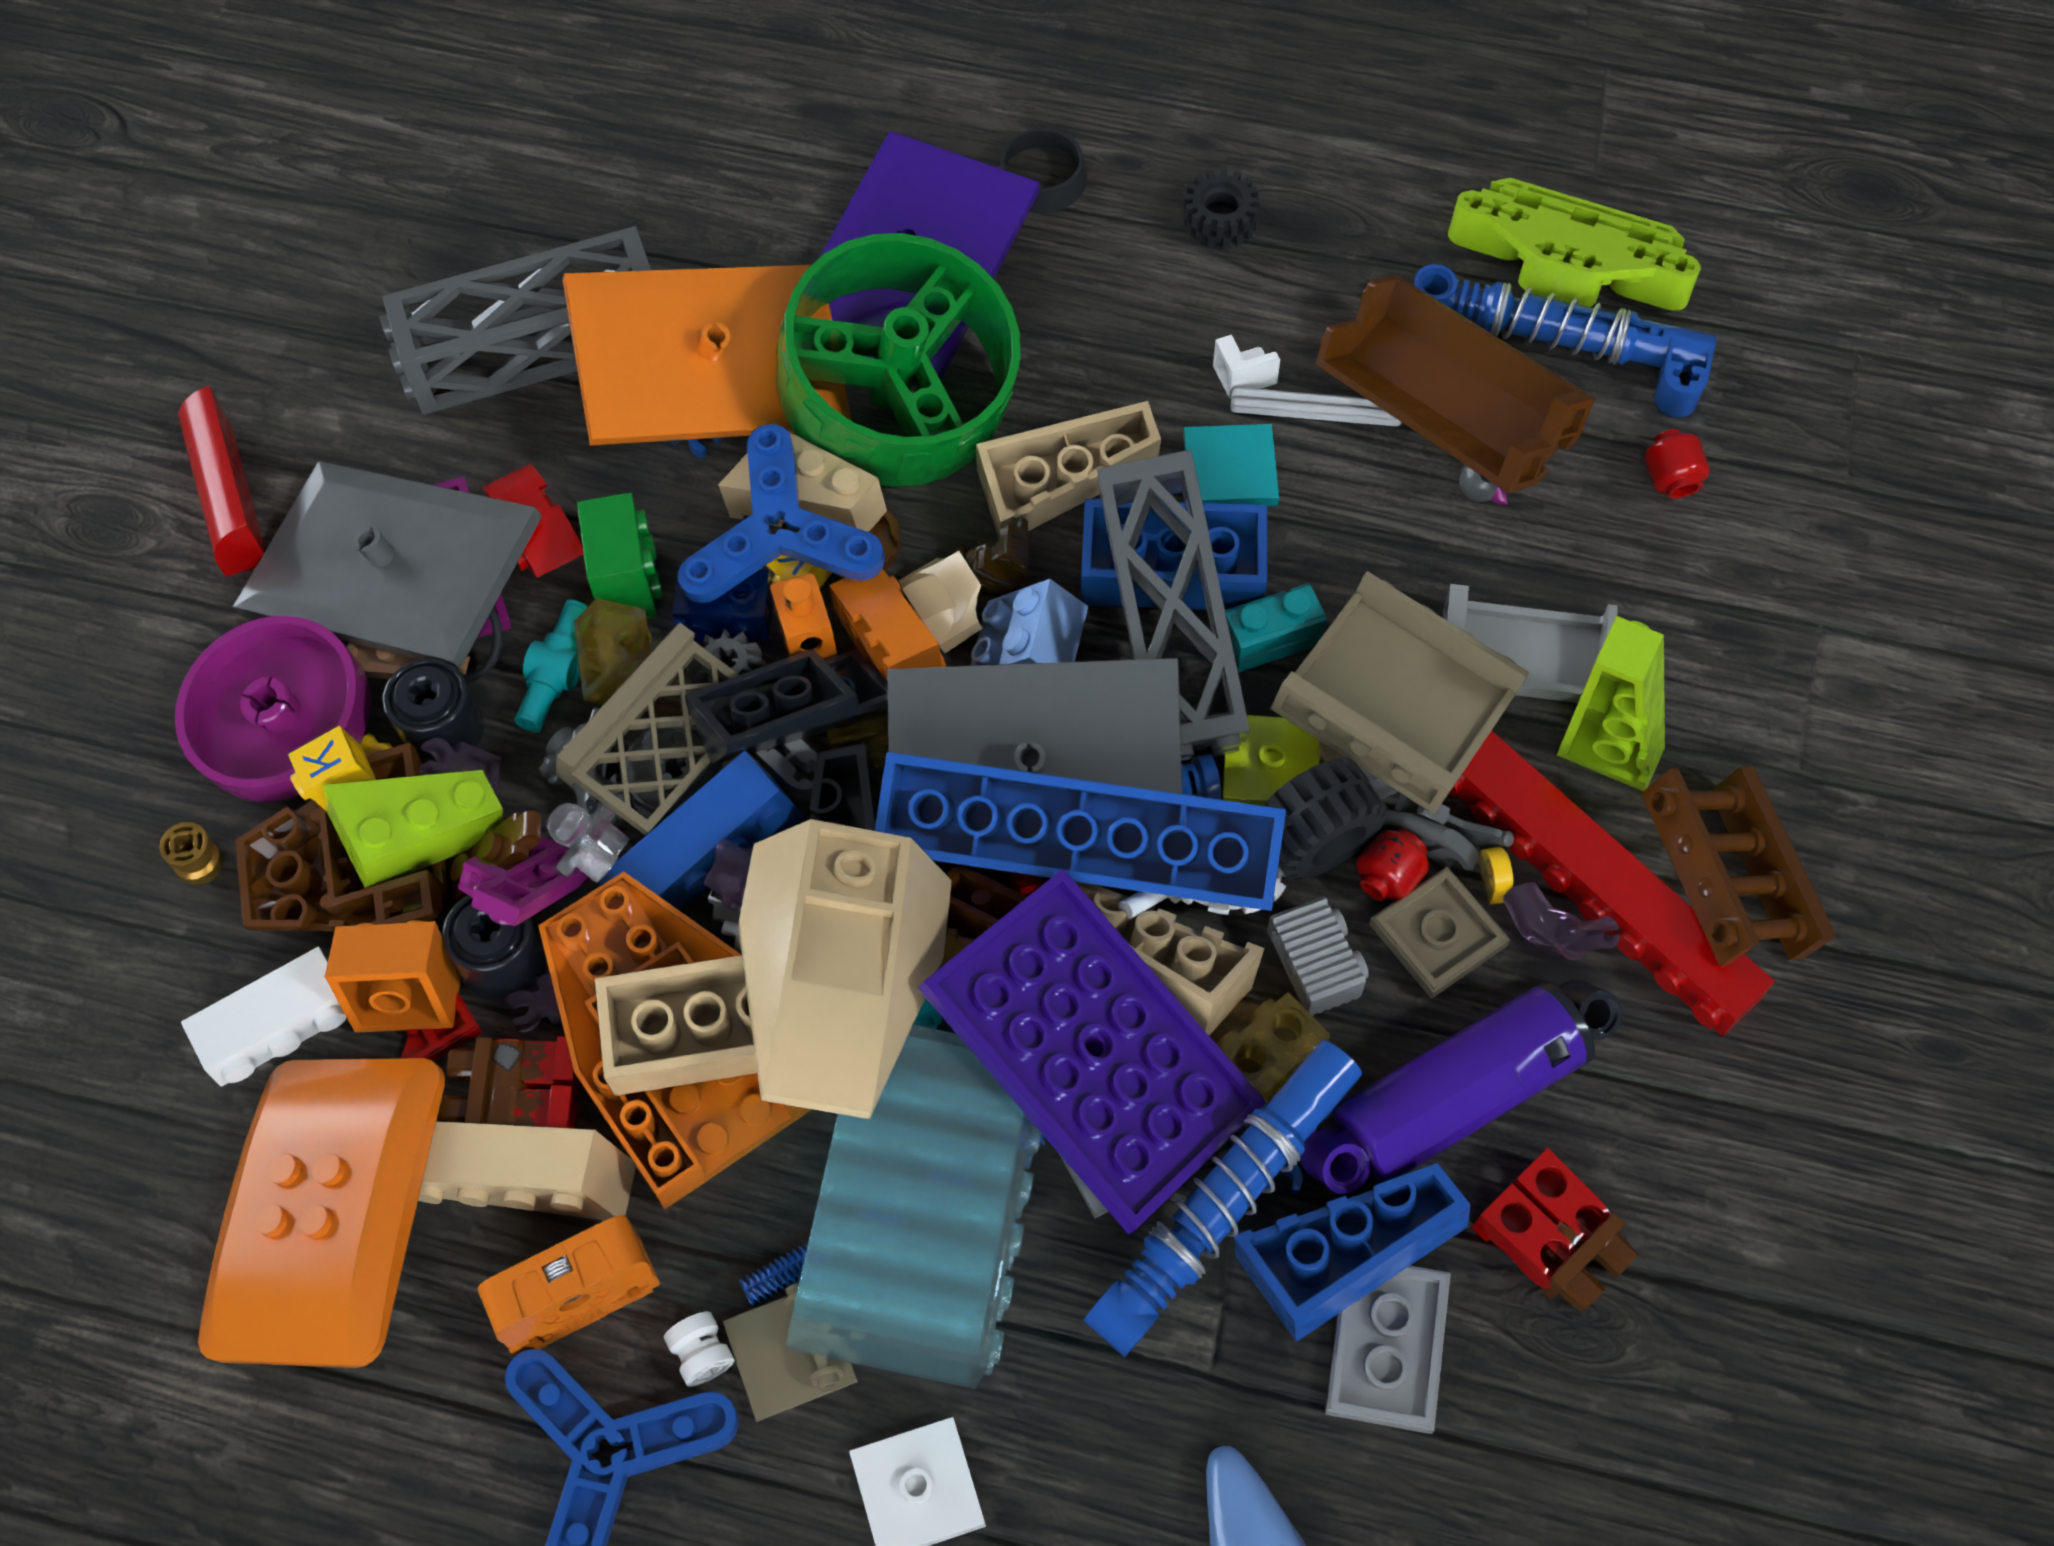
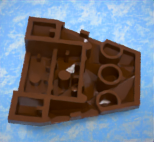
(303, 880)

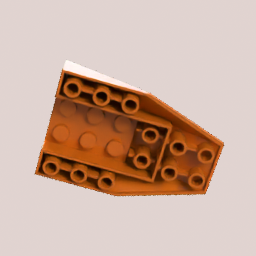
(674, 1132)

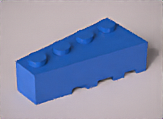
(735, 805)

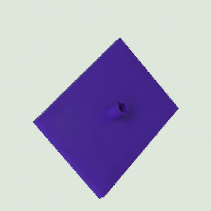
(936, 197)
(1148, 1092)

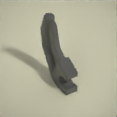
(1475, 833)
(1442, 843)

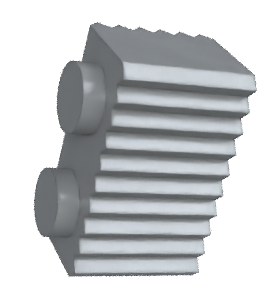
(1318, 955)

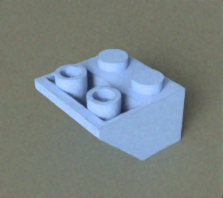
(1030, 627)

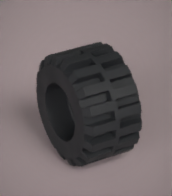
(1327, 818)

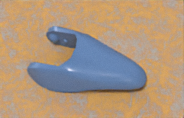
(1242, 1505)

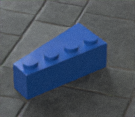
(1342, 1252)

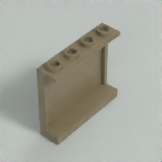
(1400, 692)

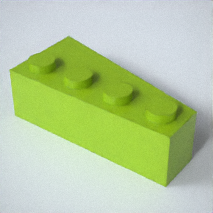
(1622, 708)

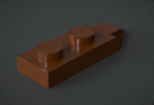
(502, 847)

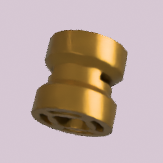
(191, 853)

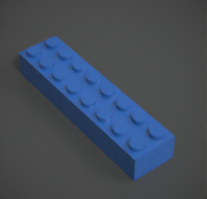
(1086, 827)

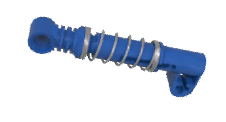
(1616, 335)
(1221, 1199)

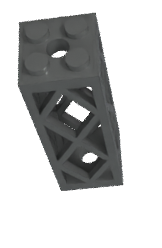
(497, 328)
(1142, 484)

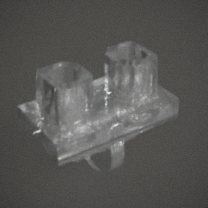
(591, 844)

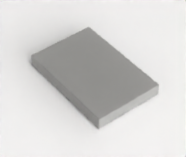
(1391, 1352)

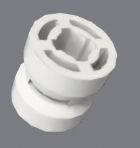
(698, 1348)

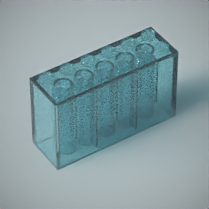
(919, 1221)

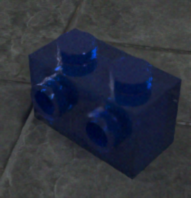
(740, 609)

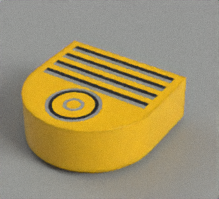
(1495, 873)

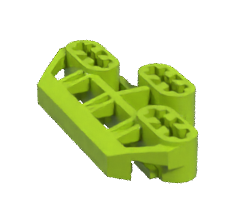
(1575, 245)

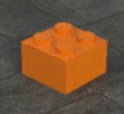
(393, 976)

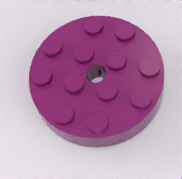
(265, 696)

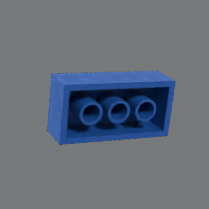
(1237, 545)

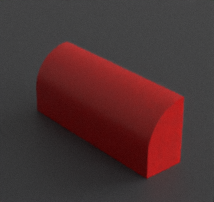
(221, 483)

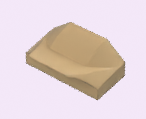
(945, 599)

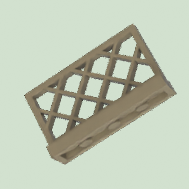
(623, 713)

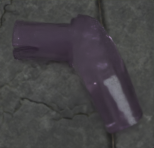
(1555, 930)

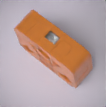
(568, 1286)

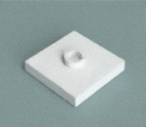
(917, 1487)

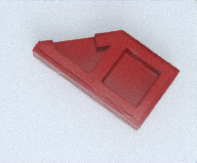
(436, 1043)

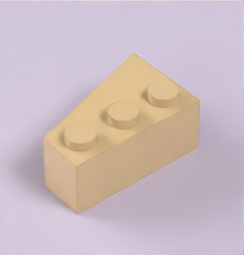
(824, 485)

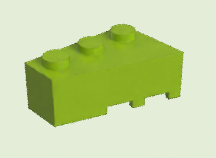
(410, 821)

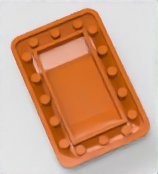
(321, 1213)

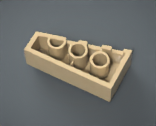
(1056, 465)
(1194, 965)
(528, 1169)

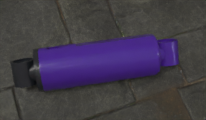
(1461, 1084)

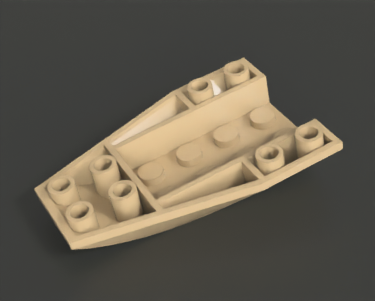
(833, 959)

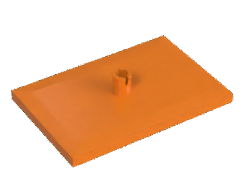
(683, 351)

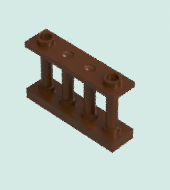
(1765, 852)

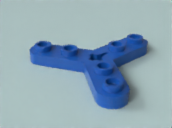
(751, 543)
(578, 1424)

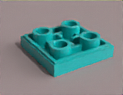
(1234, 463)

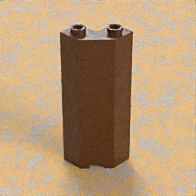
(1455, 383)

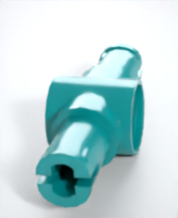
(550, 669)

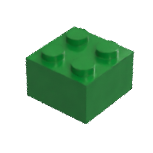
(620, 552)

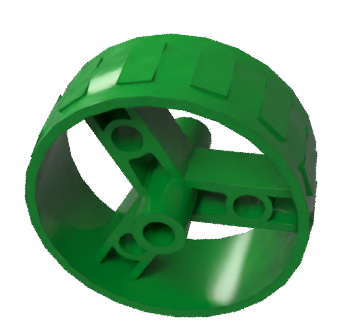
(947, 291)

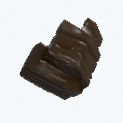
(1000, 564)

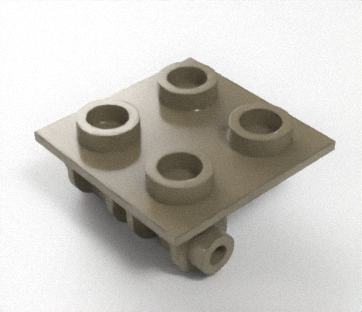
(775, 1375)

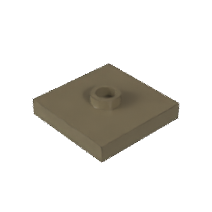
(1439, 932)

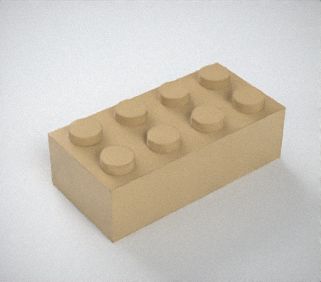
(675, 1025)

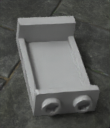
(1548, 644)

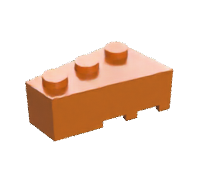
(884, 624)

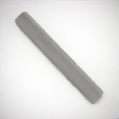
(1309, 406)

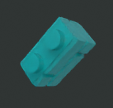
(1275, 626)

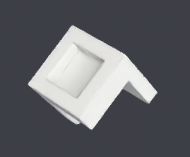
(1245, 368)

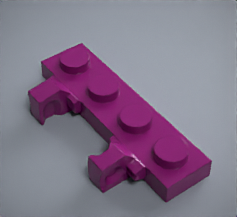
(523, 890)

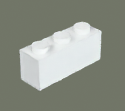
(265, 1019)

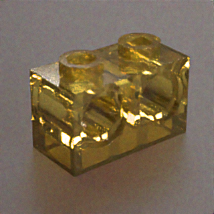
(1276, 1057)

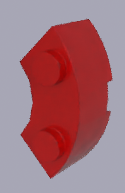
(554, 538)

